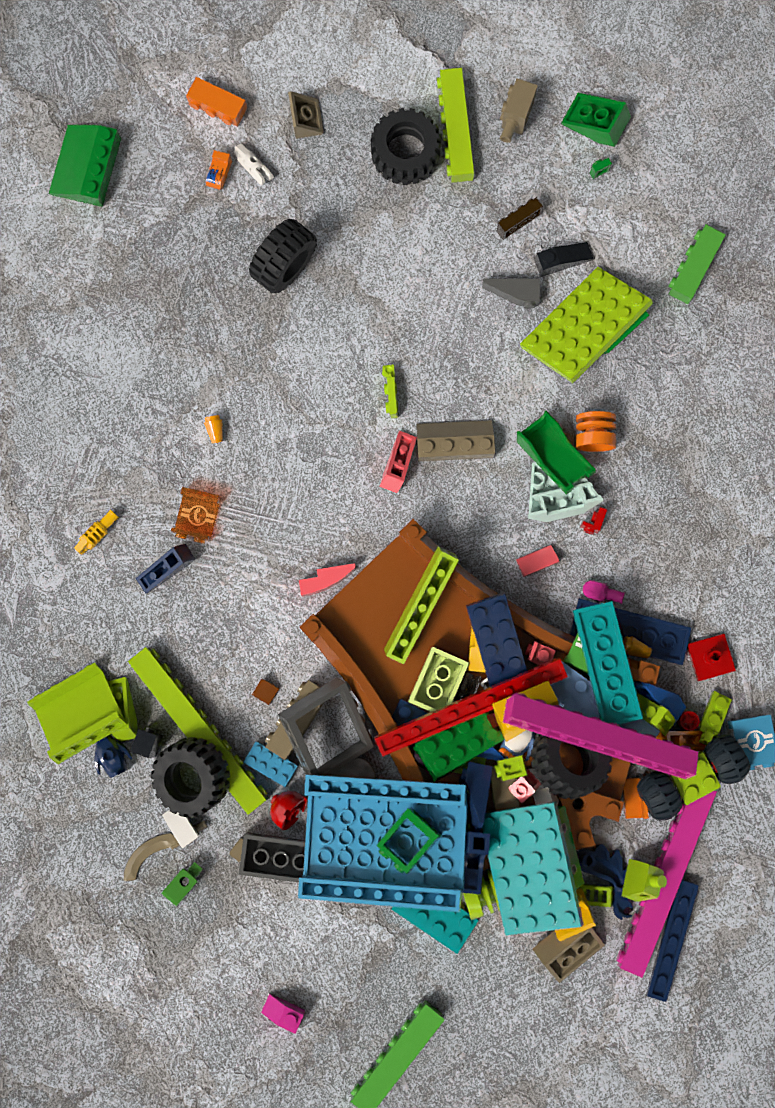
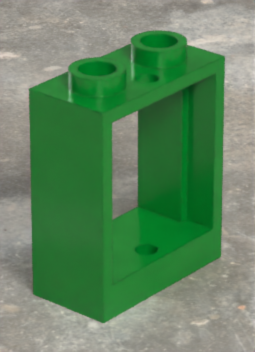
(422, 825)

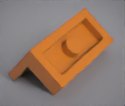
(633, 804)

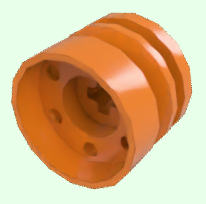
(595, 431)

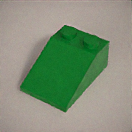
(597, 118)

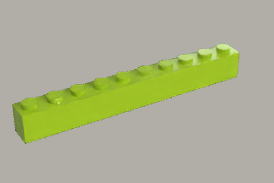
(194, 724)

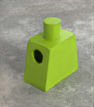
(642, 881)

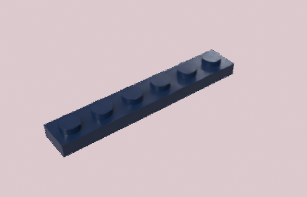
(672, 941)

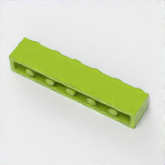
(456, 125)
(421, 604)

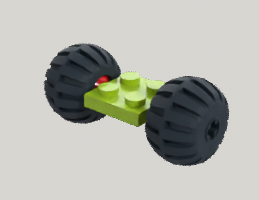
(721, 761)

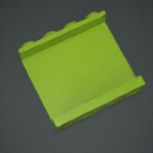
(77, 712)

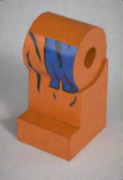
(219, 170)

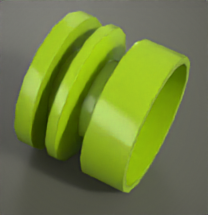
(488, 896)

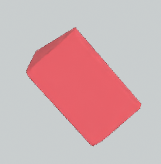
(537, 561)

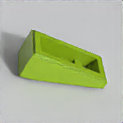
(609, 894)

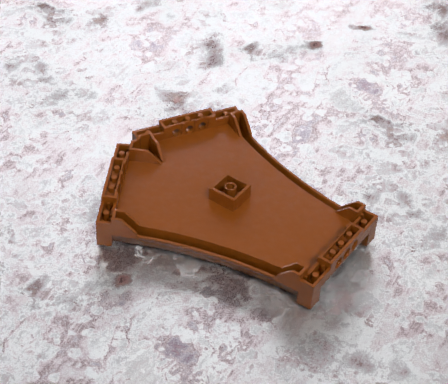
(361, 620)

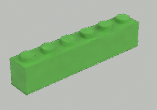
(397, 1057)

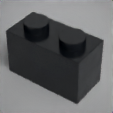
(147, 742)

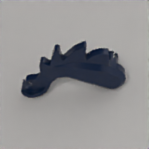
(609, 868)

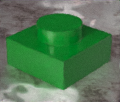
(600, 167)

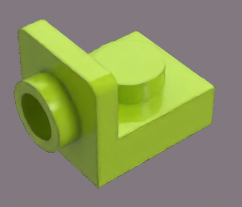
(510, 768)

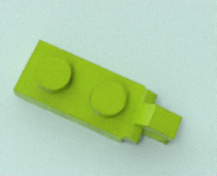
(390, 389)
(713, 716)

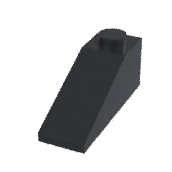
(562, 258)

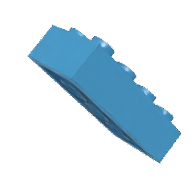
(270, 764)

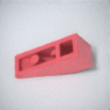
(398, 462)

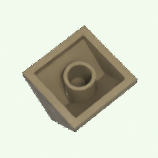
(305, 115)

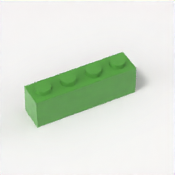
(698, 261)

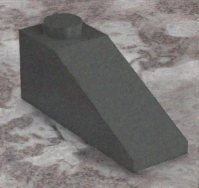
(518, 291)

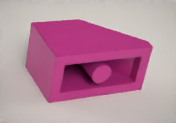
(283, 1013)

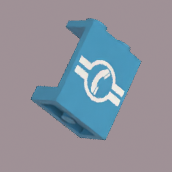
(756, 739)

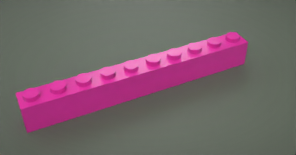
(600, 736)
(673, 861)

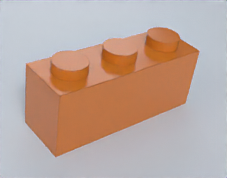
(216, 102)

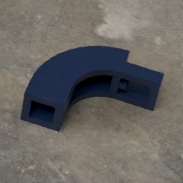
(476, 849)

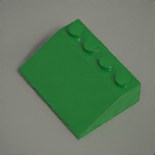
(85, 163)

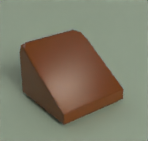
(265, 691)

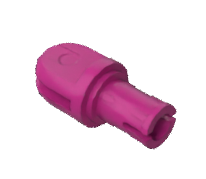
(600, 591)

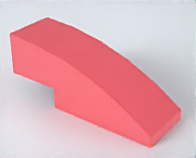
(326, 579)

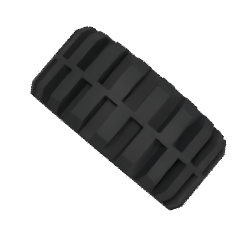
(411, 124)
(282, 255)
(558, 778)
(173, 790)

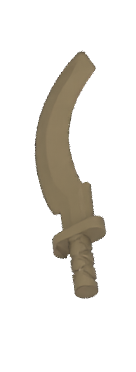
(152, 846)

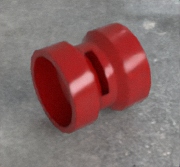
(691, 719)

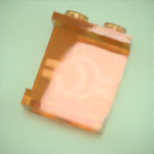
(196, 515)

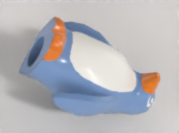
(518, 745)

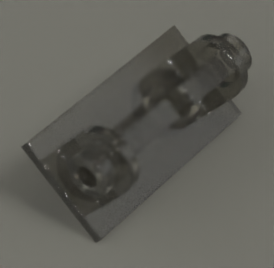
(468, 686)

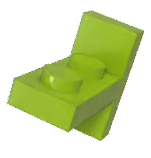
(655, 715)

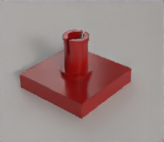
(710, 657)

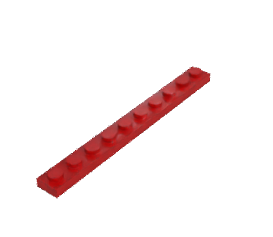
(467, 707)

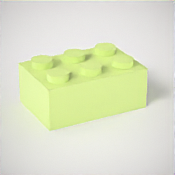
(438, 680)

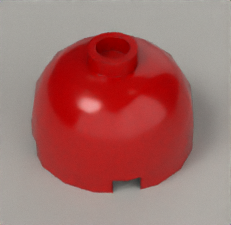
(286, 808)

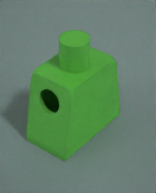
(175, 891)

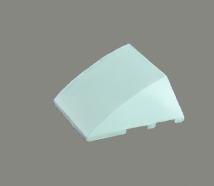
(551, 503)

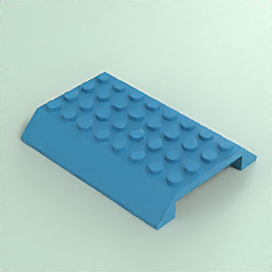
(351, 818)

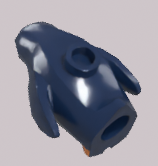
(111, 756)

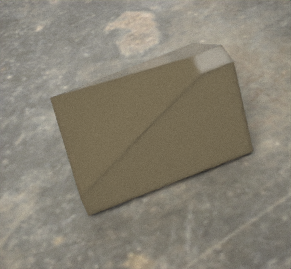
(236, 851)

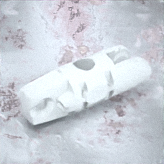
(252, 164)

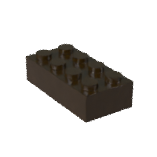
(519, 218)

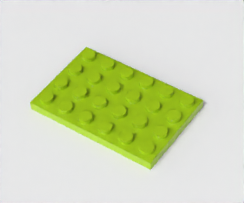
(585, 324)

